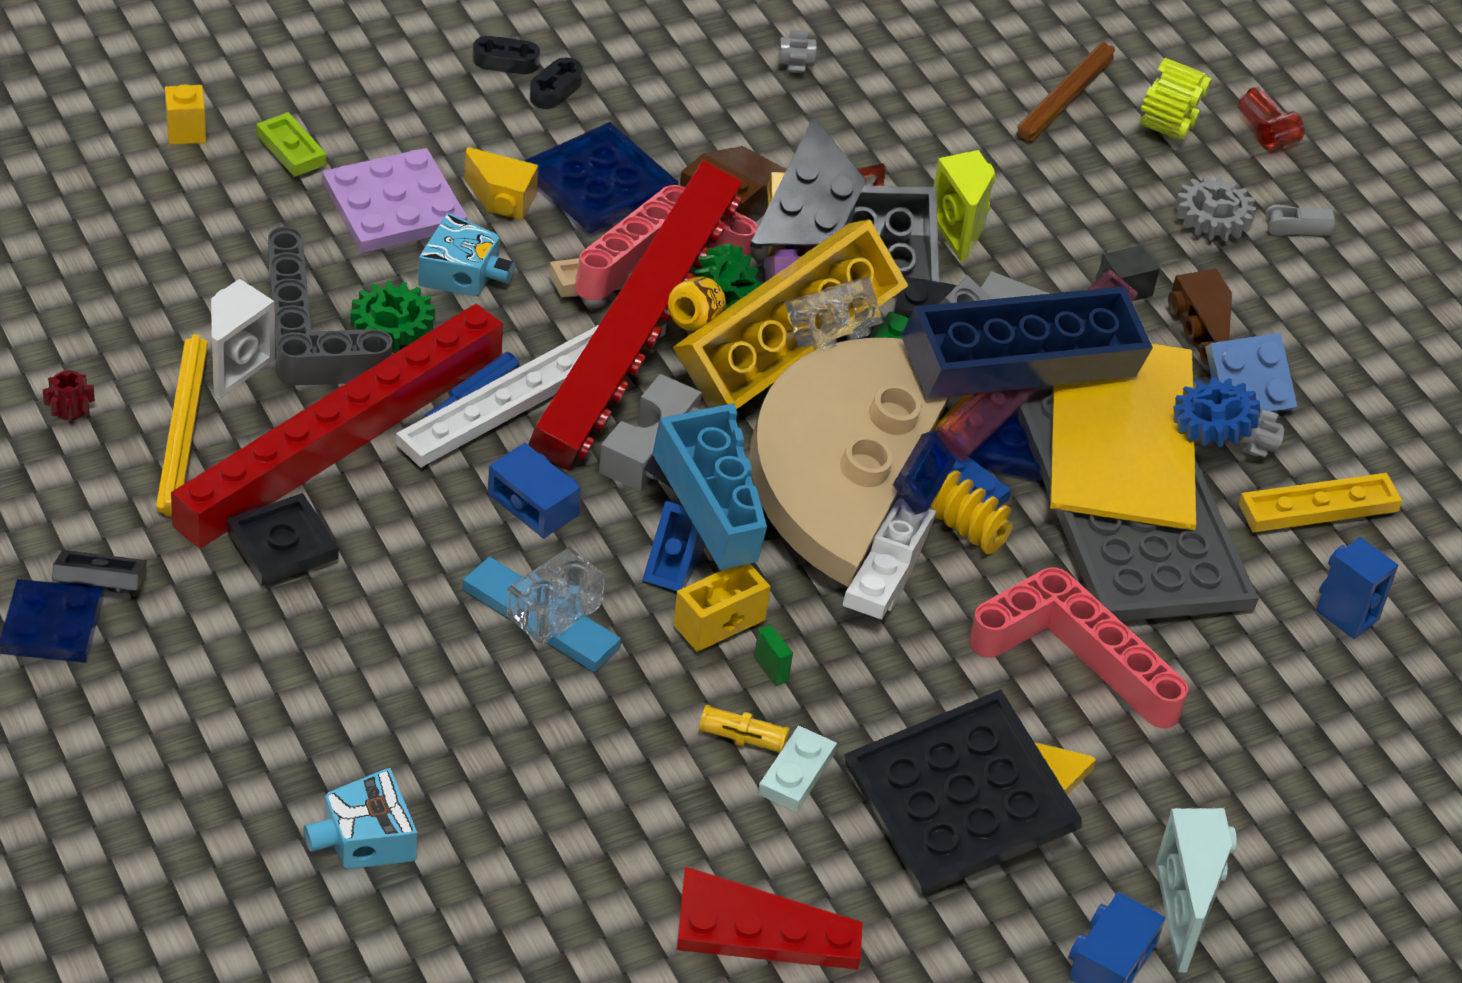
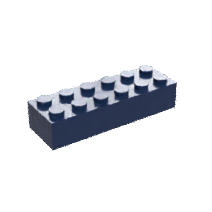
(1025, 342)

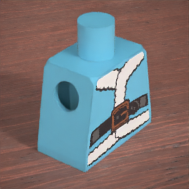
(366, 824)

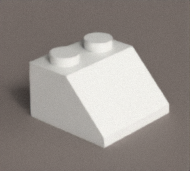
(240, 335)

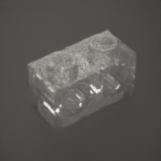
(833, 307)
(555, 595)

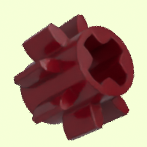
(68, 395)

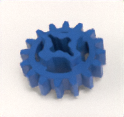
(1216, 411)

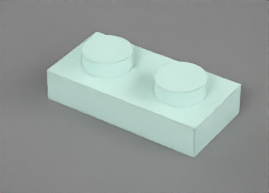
(797, 768)

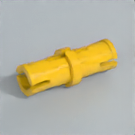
(743, 729)

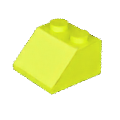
(963, 199)

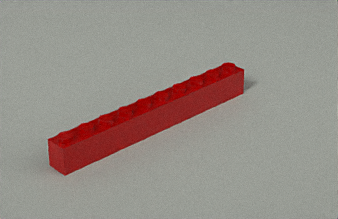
(634, 318)
(336, 425)

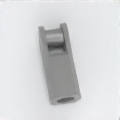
(1300, 221)

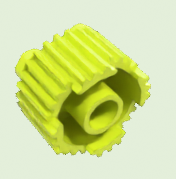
(1174, 98)

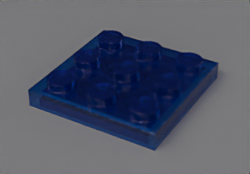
(599, 176)

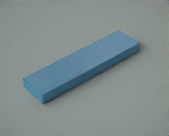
(582, 641)

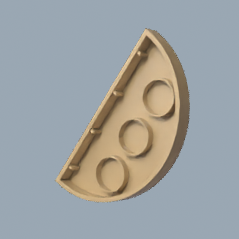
(835, 444)

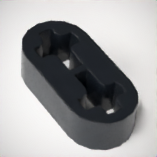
(506, 54)
(562, 87)

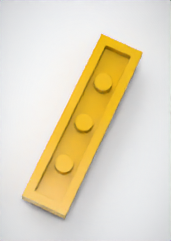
(1320, 502)

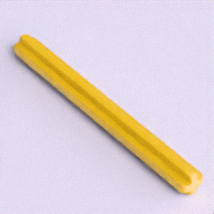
(182, 421)

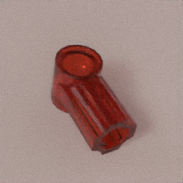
(1273, 125)

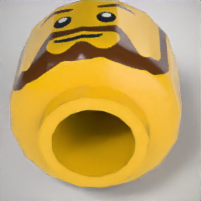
(696, 303)

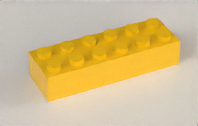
(754, 338)

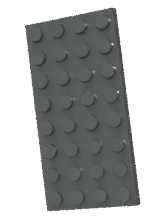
(1143, 566)

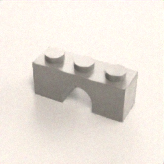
(630, 447)

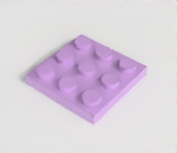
(391, 199)

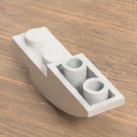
(889, 561)

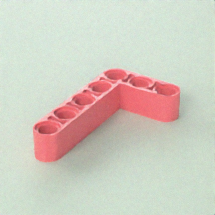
(617, 252)
(1090, 631)

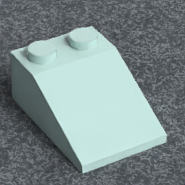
(1190, 871)

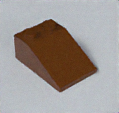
(747, 167)

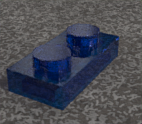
(924, 472)

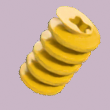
(970, 515)

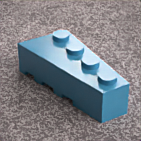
(713, 481)

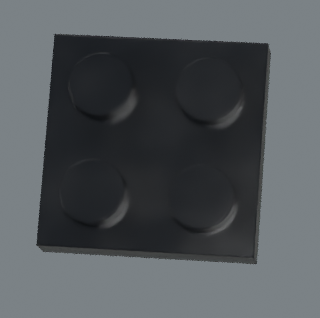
(282, 539)

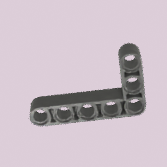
(317, 355)

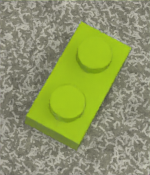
(291, 144)

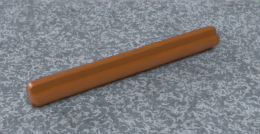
(1065, 91)

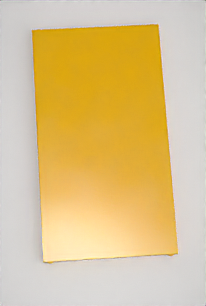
(1120, 445)

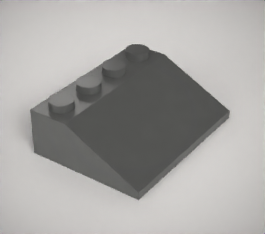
(906, 225)

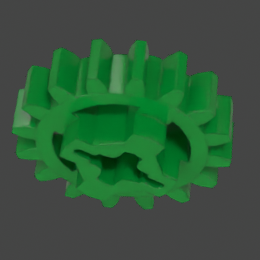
(730, 271)
(394, 310)

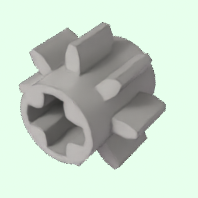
(797, 51)
(1265, 437)

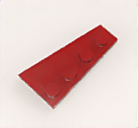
(756, 924)

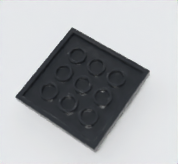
(962, 792)

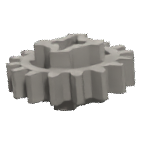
(1215, 208)

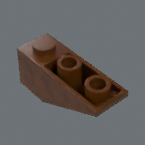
(1203, 307)

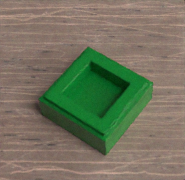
(773, 655)

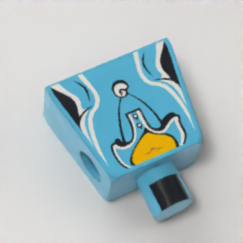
(462, 258)

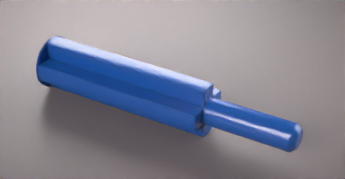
(499, 367)

